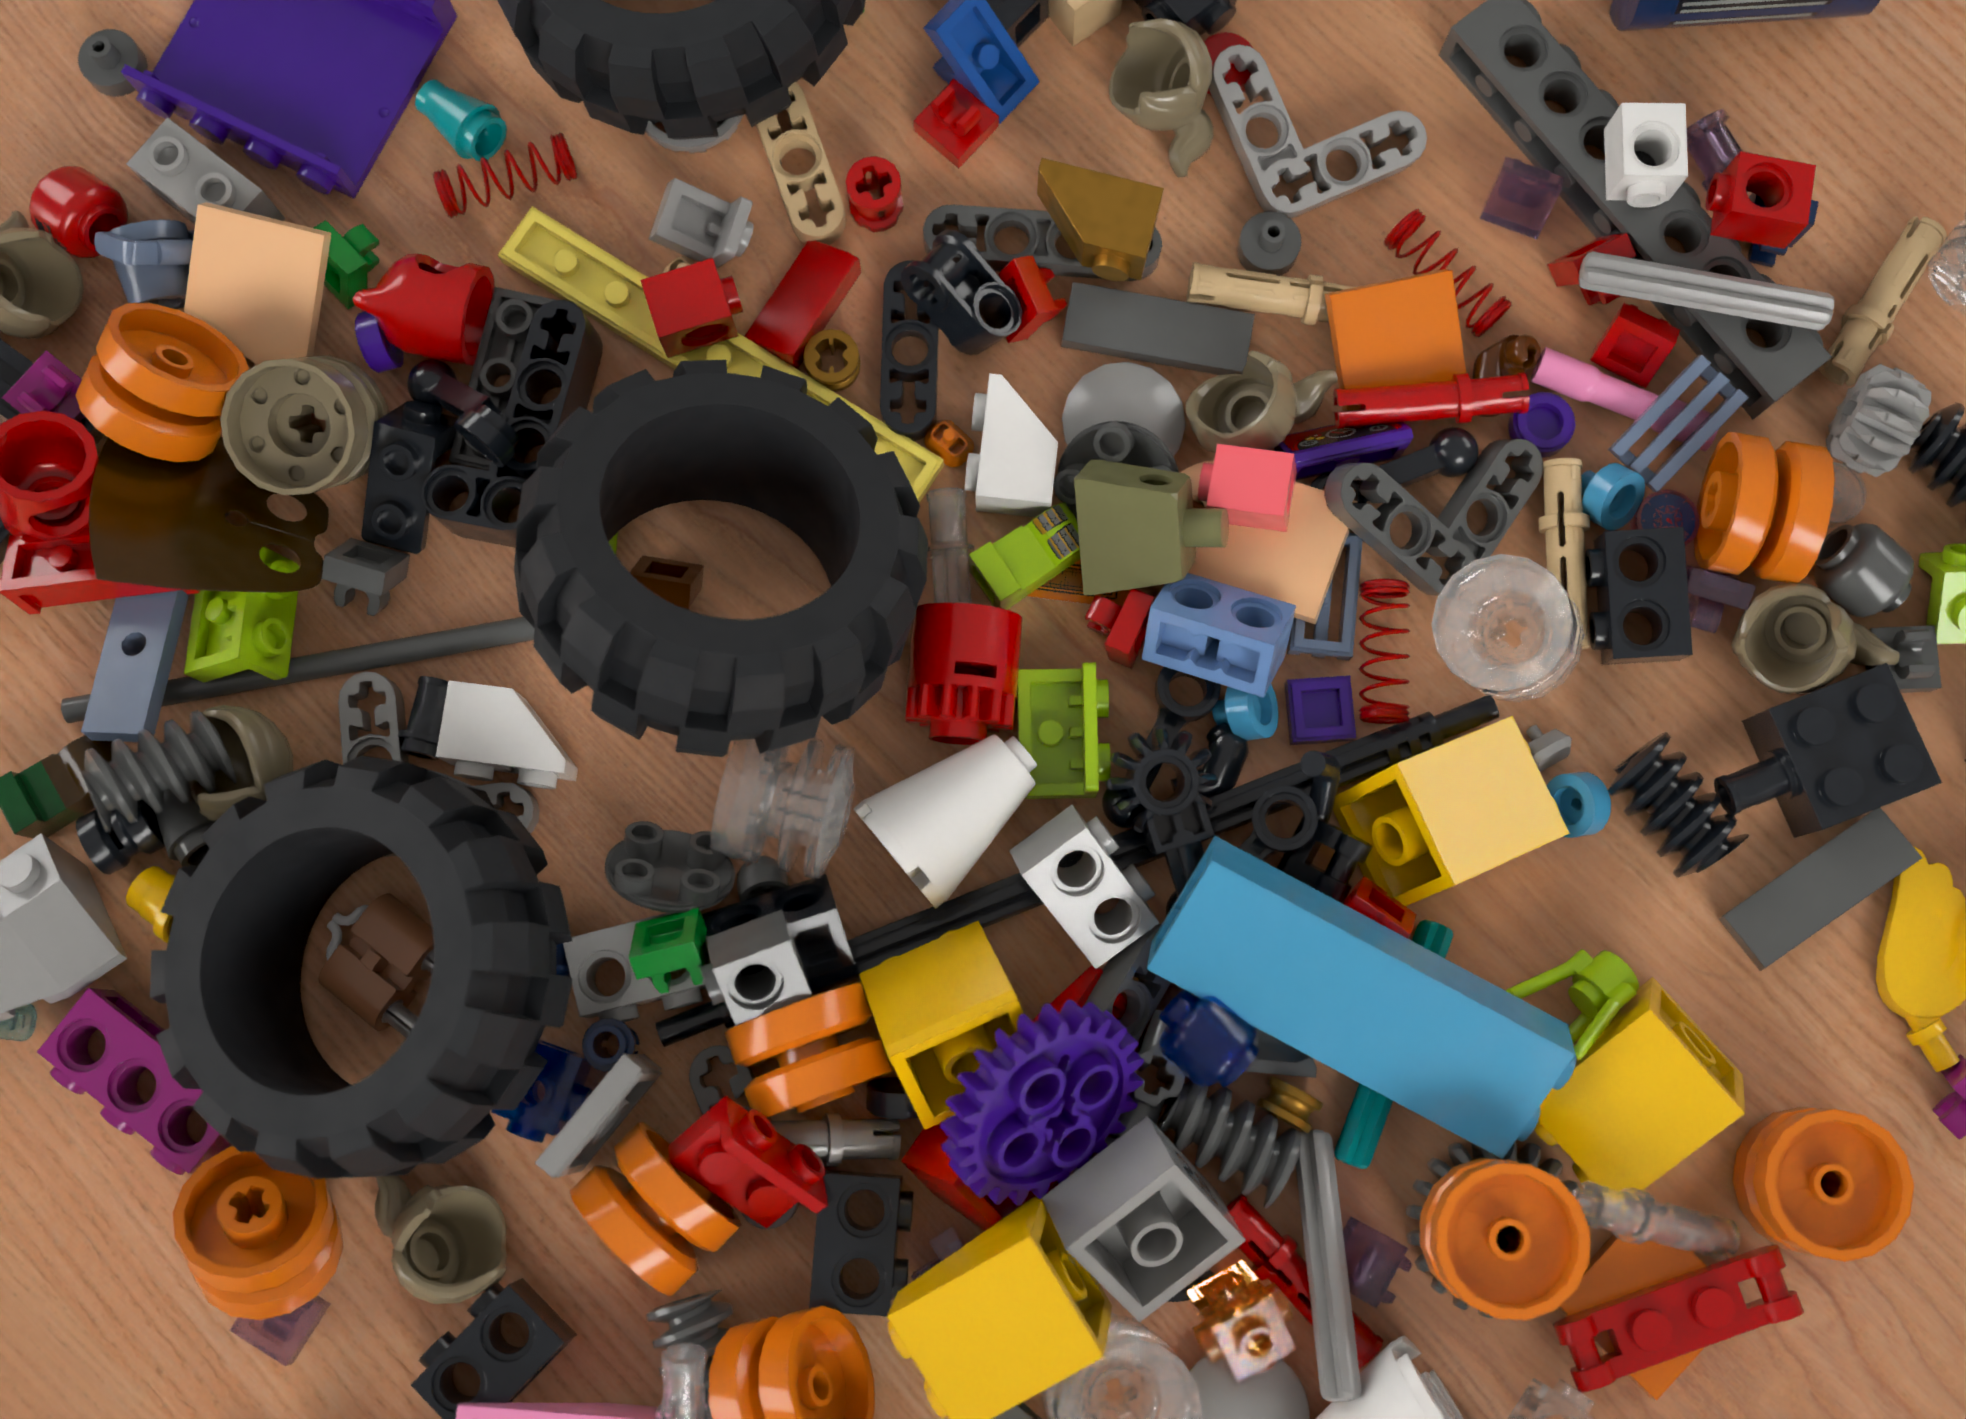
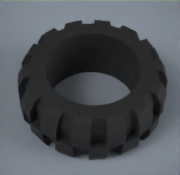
(681, 64)
(741, 445)
(242, 945)

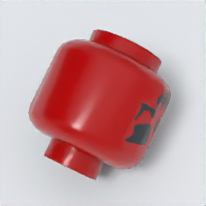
(75, 207)

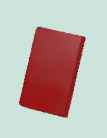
(804, 301)

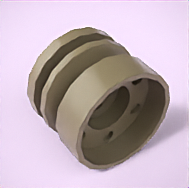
(271, 427)

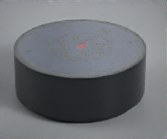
(889, 1099)

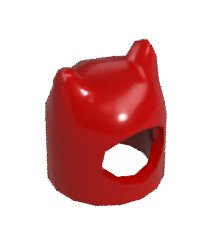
(431, 307)
(45, 475)

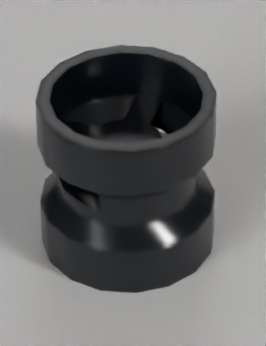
(114, 849)

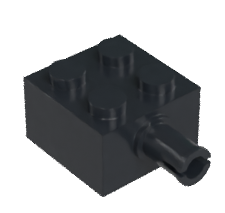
(1832, 754)

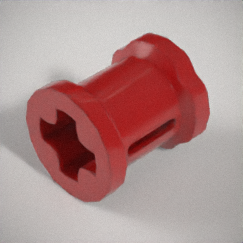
(886, 181)

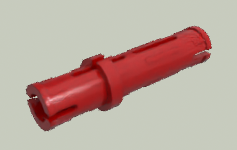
(1432, 400)
(1278, 1262)

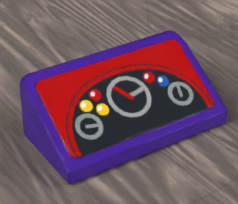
(1326, 447)

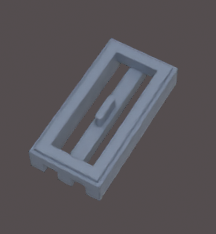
(1716, 383)
(1319, 645)

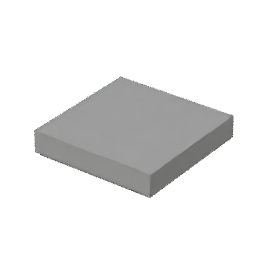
(599, 1115)

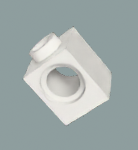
(1648, 128)

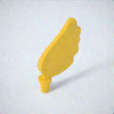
(1924, 956)

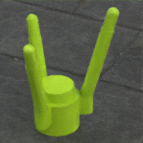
(1598, 991)

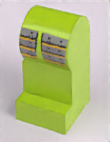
(1026, 557)

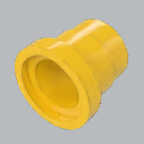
(147, 898)

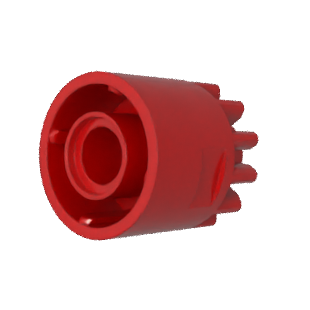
(963, 670)

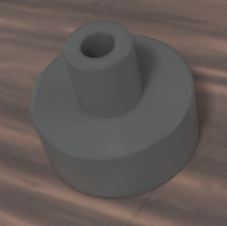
(104, 57)
(1269, 243)

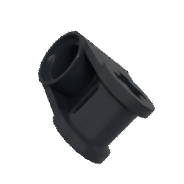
(962, 293)

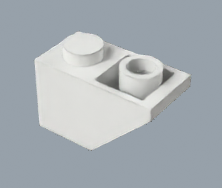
(1015, 457)
(499, 731)

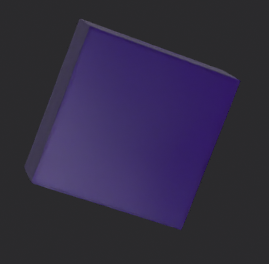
(1320, 710)

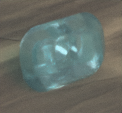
(21, 1026)

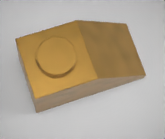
(1101, 217)

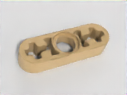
(826, 194)

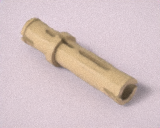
(1261, 292)
(1872, 317)
(1564, 482)

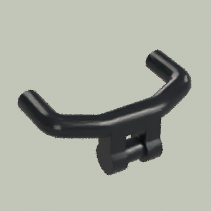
(1348, 847)

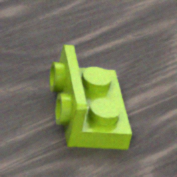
(243, 629)

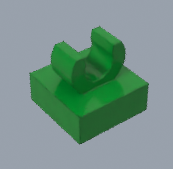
(349, 261)
(667, 946)

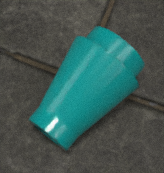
(464, 121)

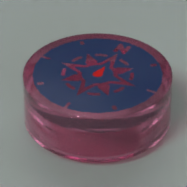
(1667, 510)

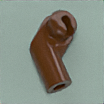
(1507, 357)

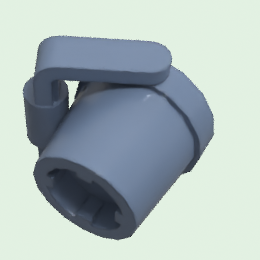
(150, 260)

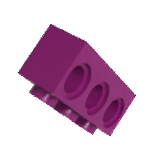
(114, 1078)

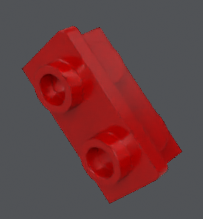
(749, 1163)

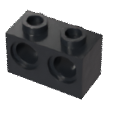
(1659, 598)
(810, 917)
(841, 1240)
(501, 1367)

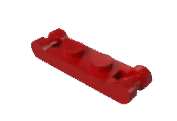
(1677, 1317)

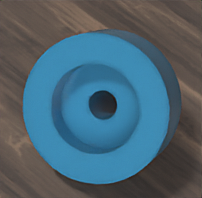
(1612, 495)
(1248, 714)
(1581, 802)

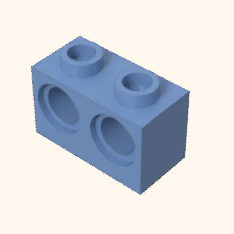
(1219, 633)

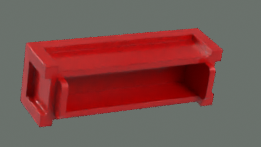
(59, 573)

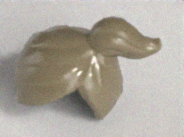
(1164, 86)
(37, 281)
(1255, 406)
(1802, 640)
(256, 753)
(443, 1239)

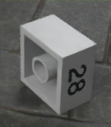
(1142, 1219)

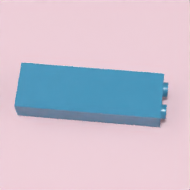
(1362, 999)

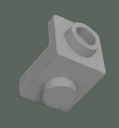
(702, 224)

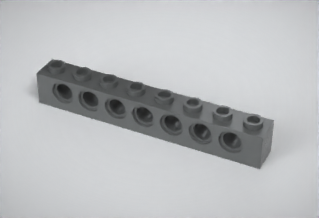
(1556, 142)

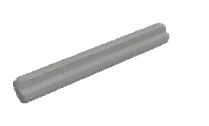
(1706, 291)
(1327, 1269)

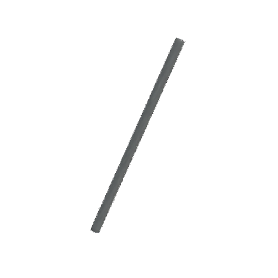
(338, 663)

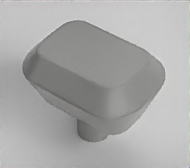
(1549, 747)

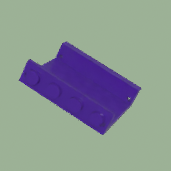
(298, 79)

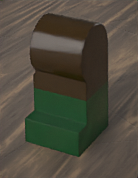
(50, 791)

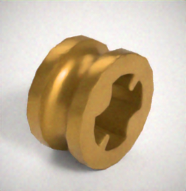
(831, 340)
(1289, 1104)

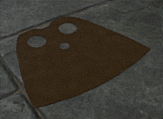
(169, 528)

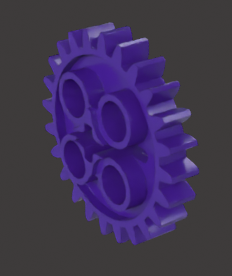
(1041, 1101)

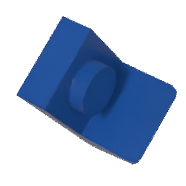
(980, 55)

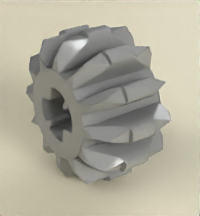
(1878, 420)

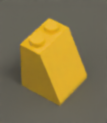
(1451, 813)
(937, 1011)
(1642, 1095)
(1001, 1318)

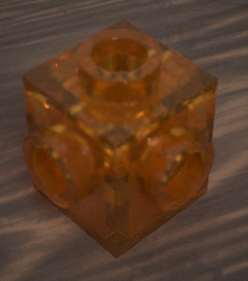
(1241, 1321)

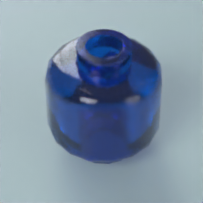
(1206, 1039)

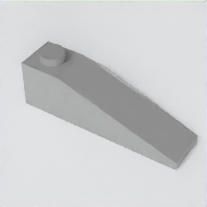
(50, 927)

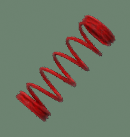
(562, 159)
(1405, 229)
(1379, 711)

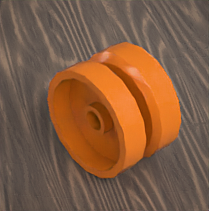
(160, 382)
(1764, 507)
(808, 1051)
(1823, 1183)
(653, 1211)
(256, 1235)
(1545, 1245)
(792, 1369)

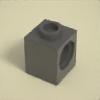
(755, 942)

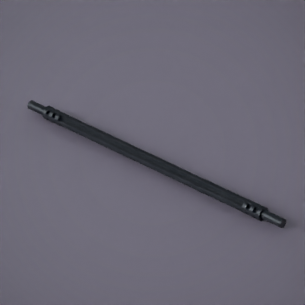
(1015, 896)

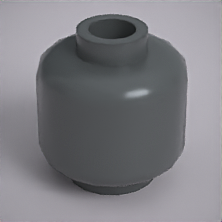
(1864, 570)

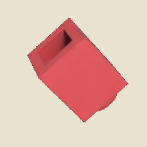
(1250, 485)

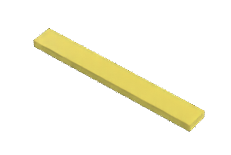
(615, 298)

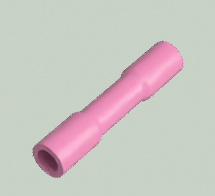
(1589, 384)

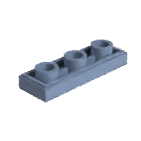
(134, 666)

